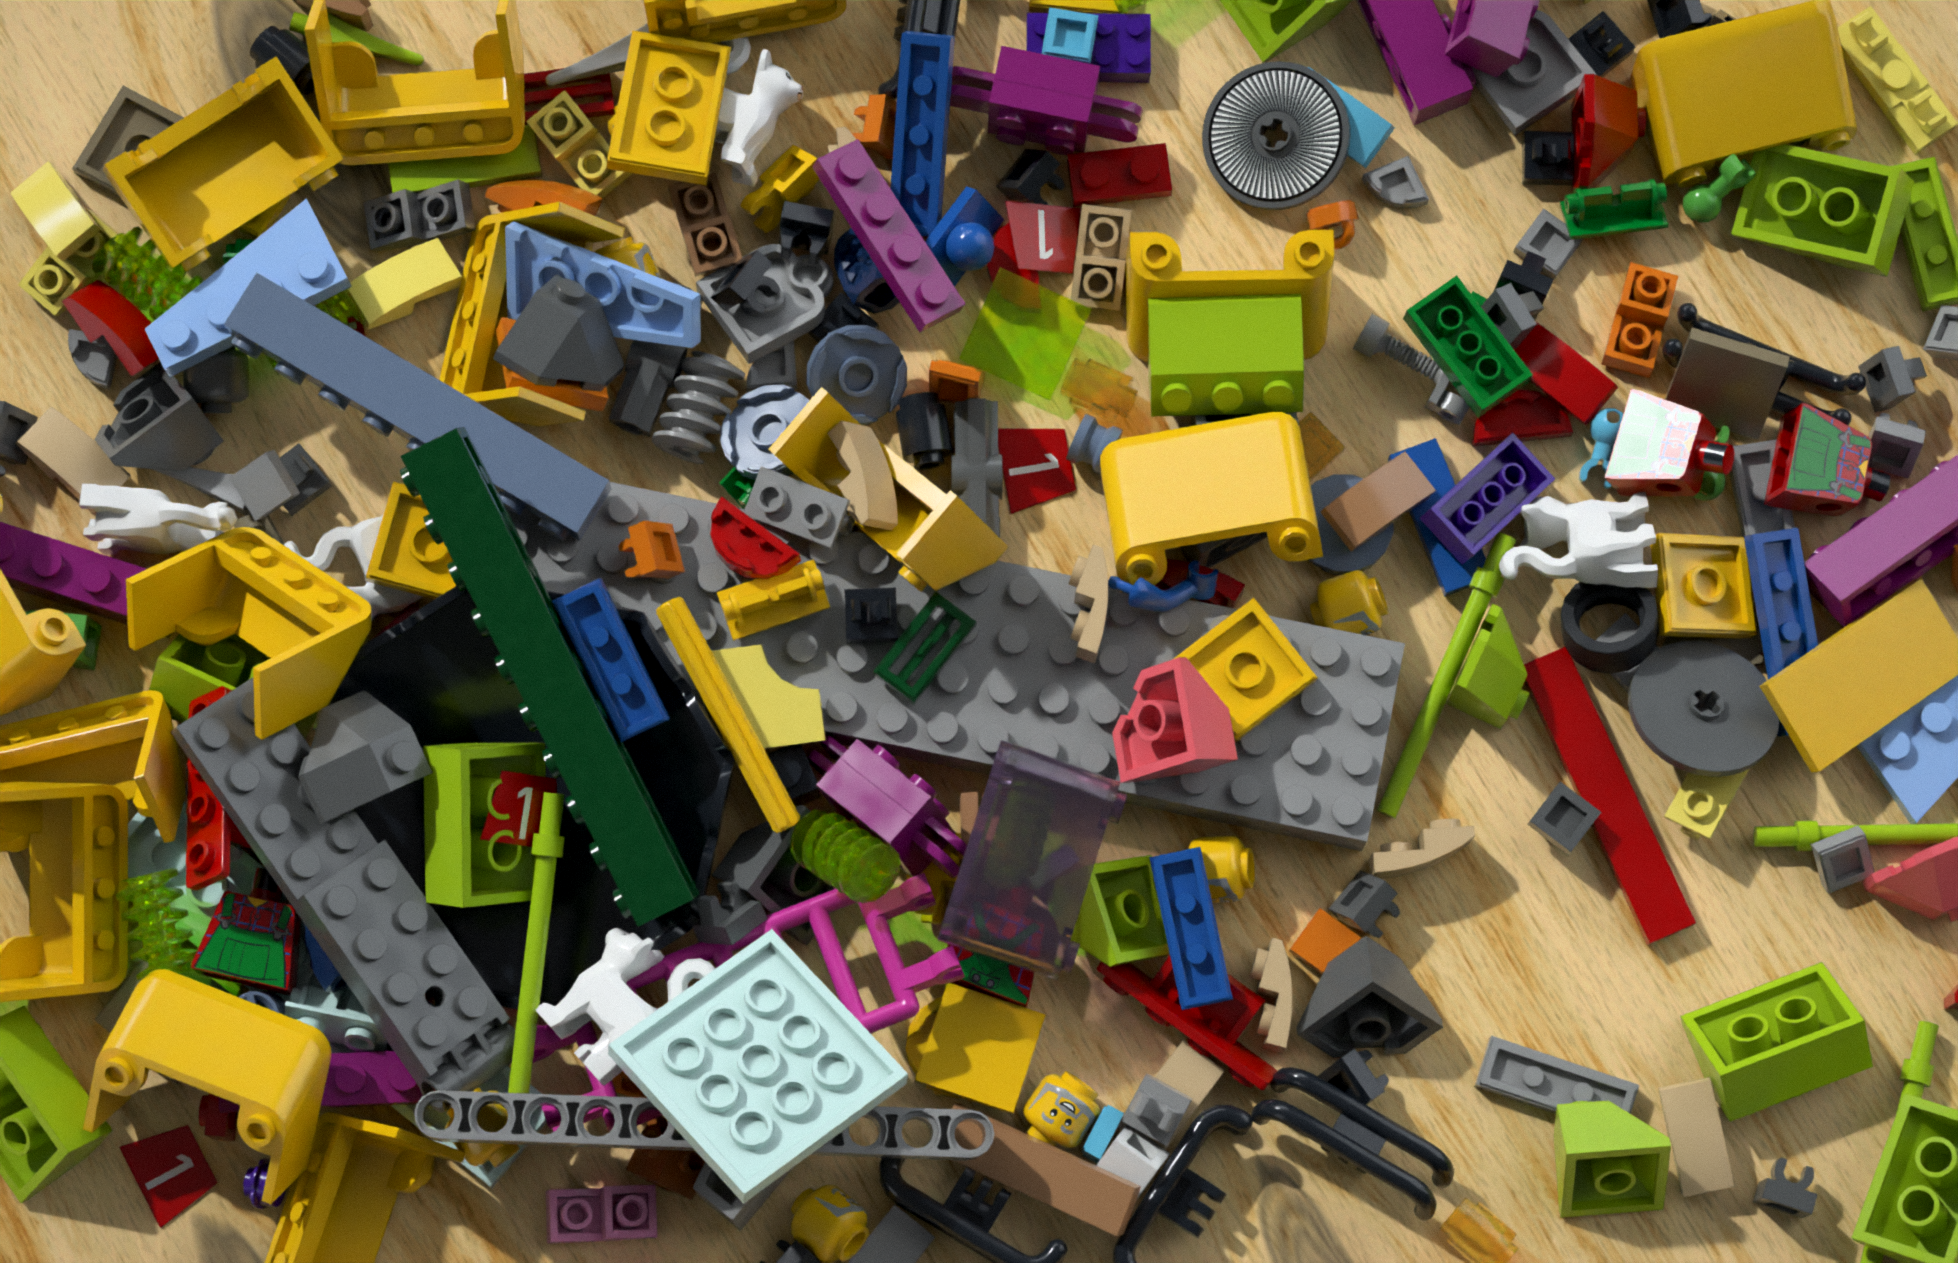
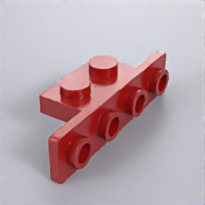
(207, 821)
(1209, 1028)

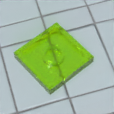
(1025, 334)

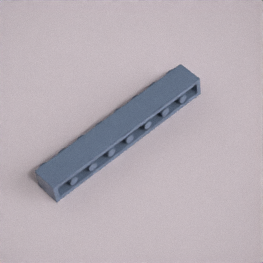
(413, 404)

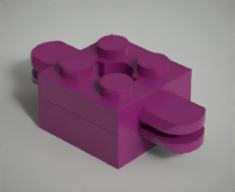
(1044, 102)
(888, 805)

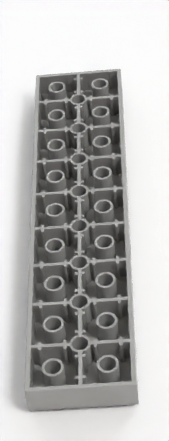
(1017, 674)

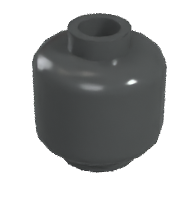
(219, 381)

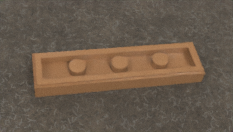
(1050, 1175)

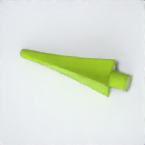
(343, 31)

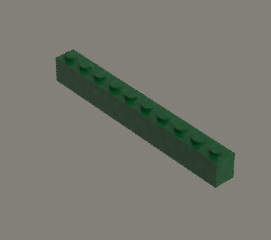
(549, 676)

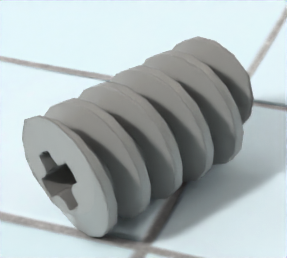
(696, 406)

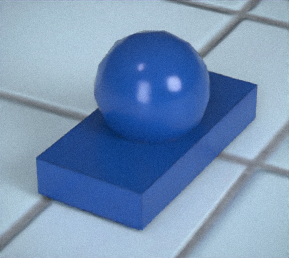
(965, 235)

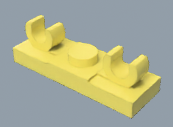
(1894, 81)

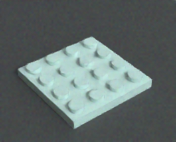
(757, 1065)

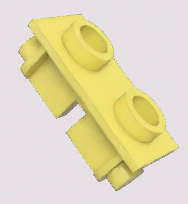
(1703, 803)

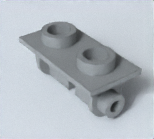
(799, 508)

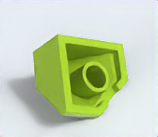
(1491, 674)

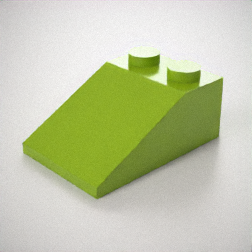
(1824, 207)

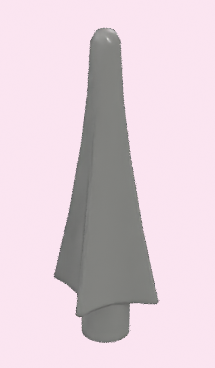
(605, 61)
(211, 483)

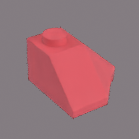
(1172, 725)
(1923, 882)

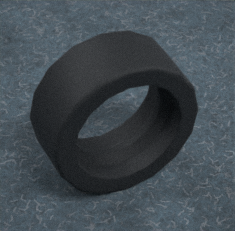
(1612, 656)

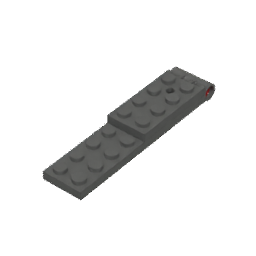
(353, 902)

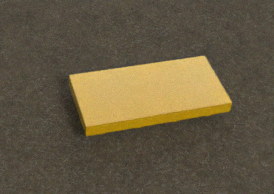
(1864, 675)

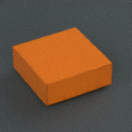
(1322, 941)

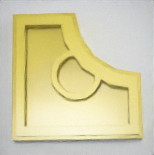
(773, 706)

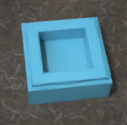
(1070, 35)
(1102, 1133)

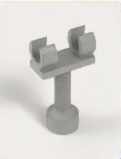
(1377, 339)

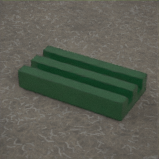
(898, 682)

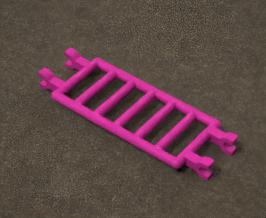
(904, 982)

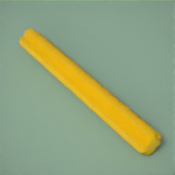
(728, 714)

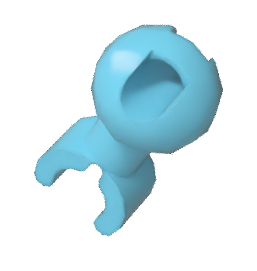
(1605, 436)

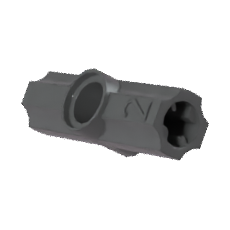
(649, 374)
(976, 462)

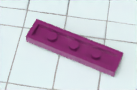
(888, 235)
(361, 1081)

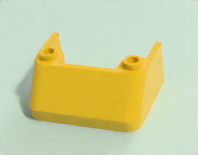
(422, 112)
(483, 301)
(935, 532)
(270, 600)
(106, 743)
(73, 883)
(226, 1049)
(350, 1189)

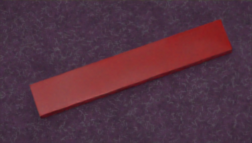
(1602, 782)

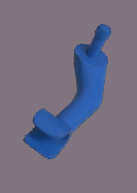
(1149, 597)

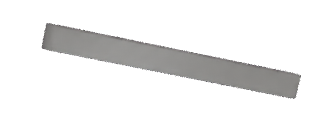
(628, 1109)

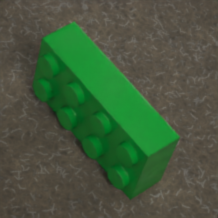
(1467, 346)

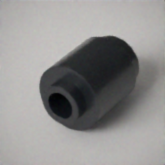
(290, 52)
(923, 430)

